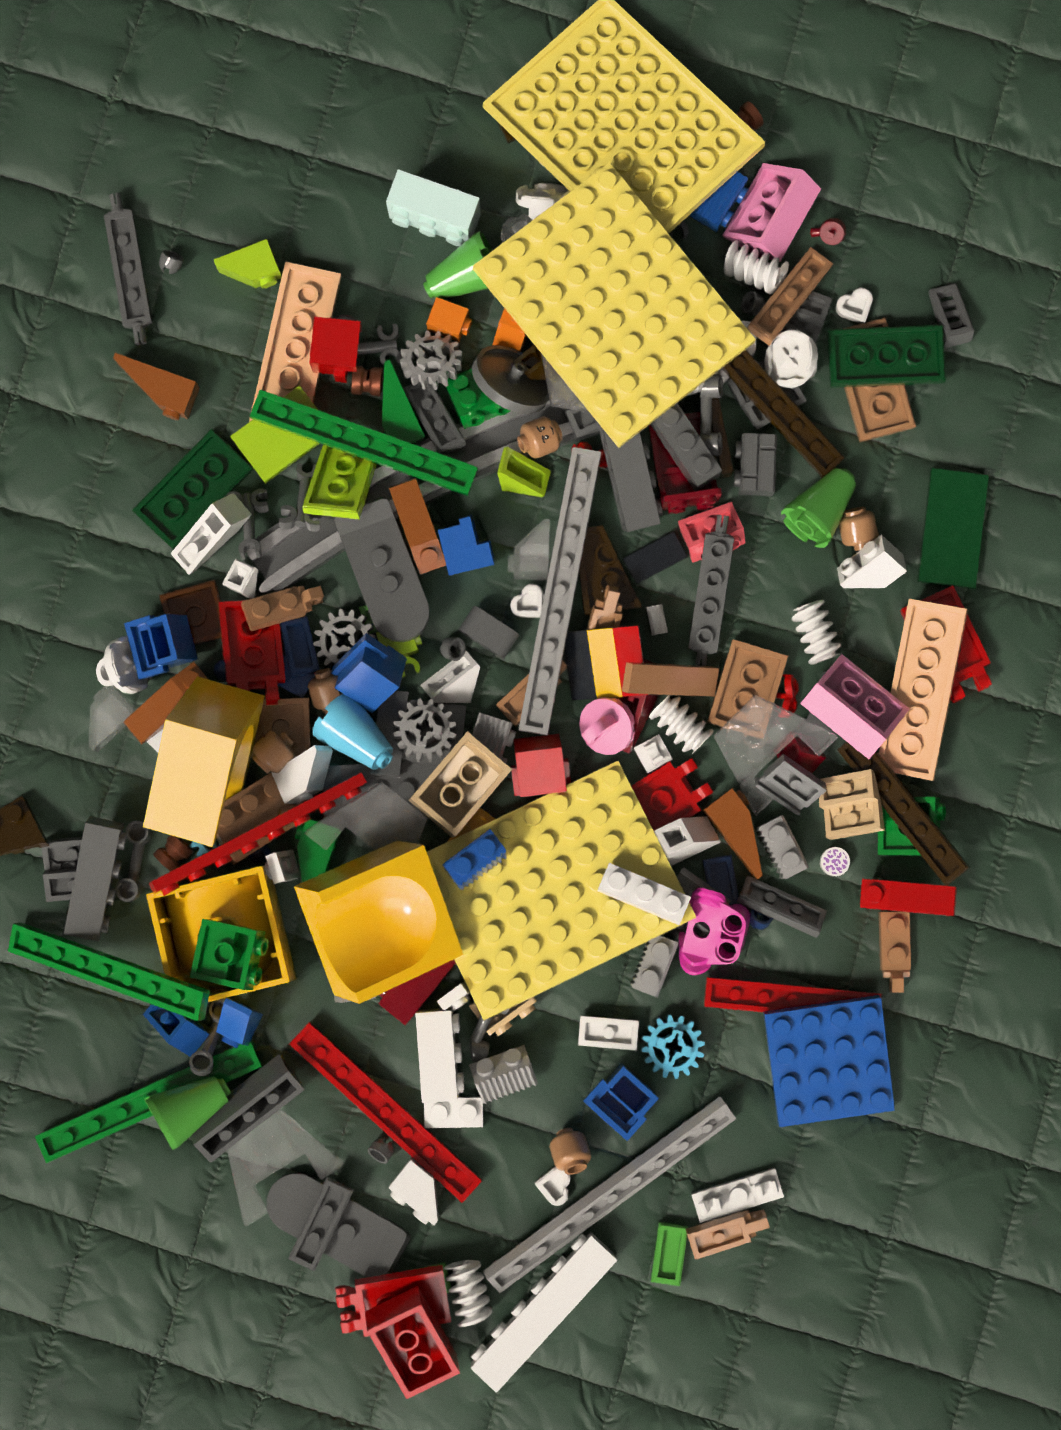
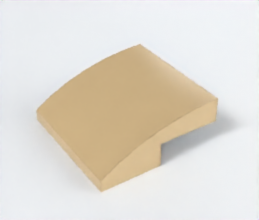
(851, 805)

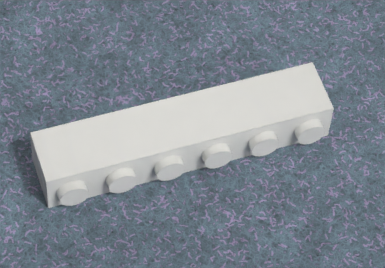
(542, 1311)

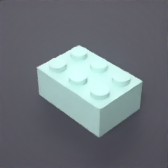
(433, 208)

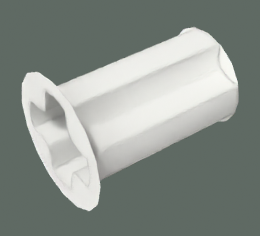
(656, 619)

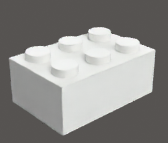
(439, 1055)

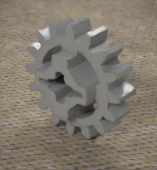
(431, 360)
(353, 629)
(412, 727)

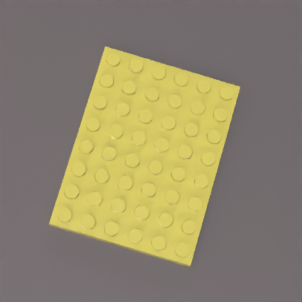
(624, 100)
(614, 304)
(541, 908)

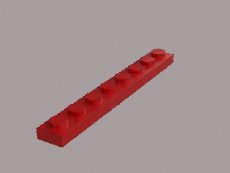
(248, 840)
(386, 1112)

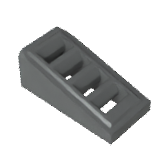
(955, 332)

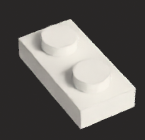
(282, 866)
(455, 998)
(608, 1032)
(454, 1114)

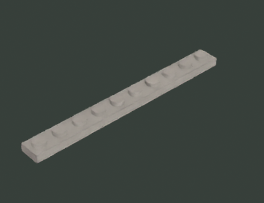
(560, 591)
(609, 1195)

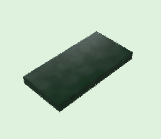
(886, 356)
(191, 487)
(952, 528)

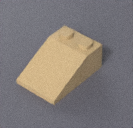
(460, 785)

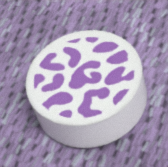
(834, 861)

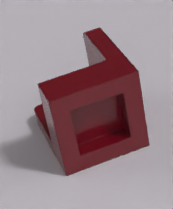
(802, 754)

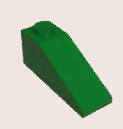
(397, 413)
(312, 857)

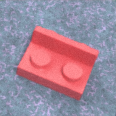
(696, 526)

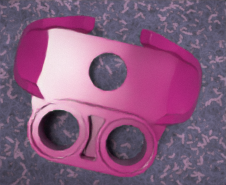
(698, 952)

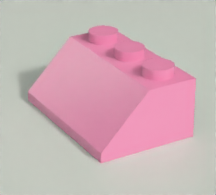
(773, 210)
(855, 706)

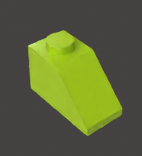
(251, 265)

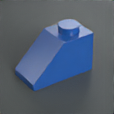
(237, 1023)
(176, 1029)

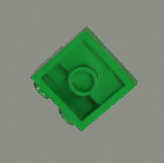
(470, 402)
(894, 841)
(229, 954)

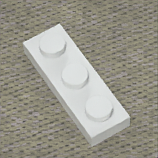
(644, 894)

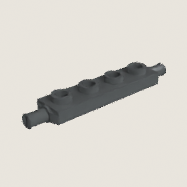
(128, 269)
(711, 591)

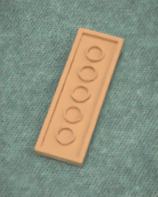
(301, 296)
(924, 684)

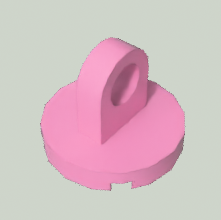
(607, 725)

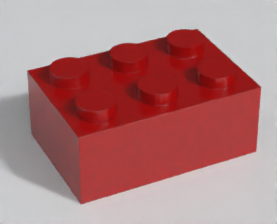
(412, 1342)

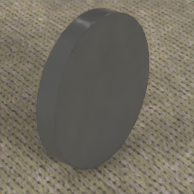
(506, 382)

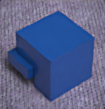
(463, 549)
(160, 643)
(369, 672)
(622, 1101)

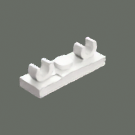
(737, 1195)

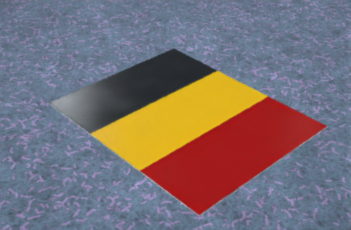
(599, 661)

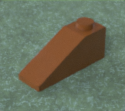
(167, 390)
(417, 526)
(151, 715)
(735, 825)

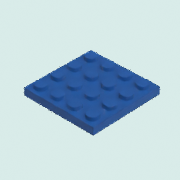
(829, 1060)

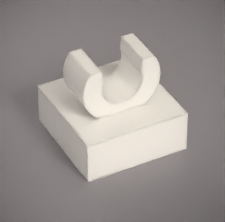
(653, 753)

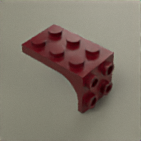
(673, 487)

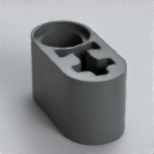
(488, 632)

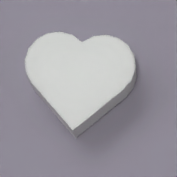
(855, 306)
(529, 602)
(554, 1186)

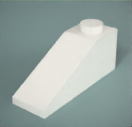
(211, 532)

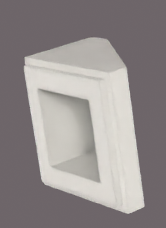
(242, 578)

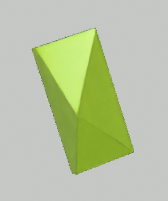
(522, 474)

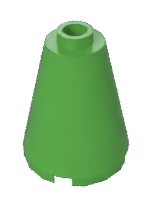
(455, 273)
(820, 507)
(187, 1108)

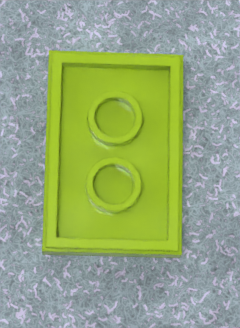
(271, 448)
(339, 484)

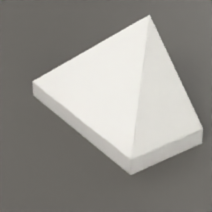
(454, 681)

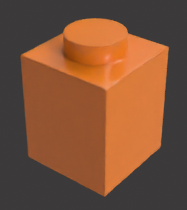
(449, 319)

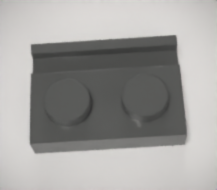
(790, 784)

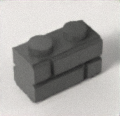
(756, 464)

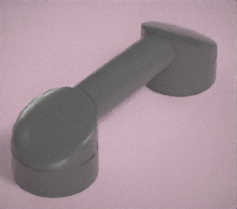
(711, 389)
(131, 888)
(479, 1048)
(202, 1061)

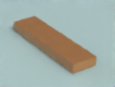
(789, 296)
(670, 679)

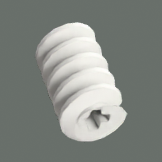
(754, 270)
(816, 632)
(681, 723)
(469, 1292)

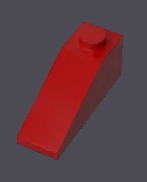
(908, 897)

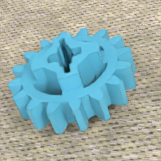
(660, 1042)

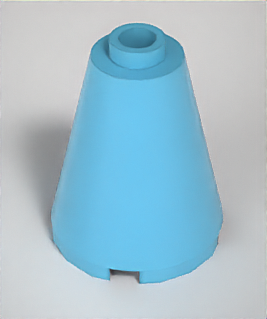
(353, 733)

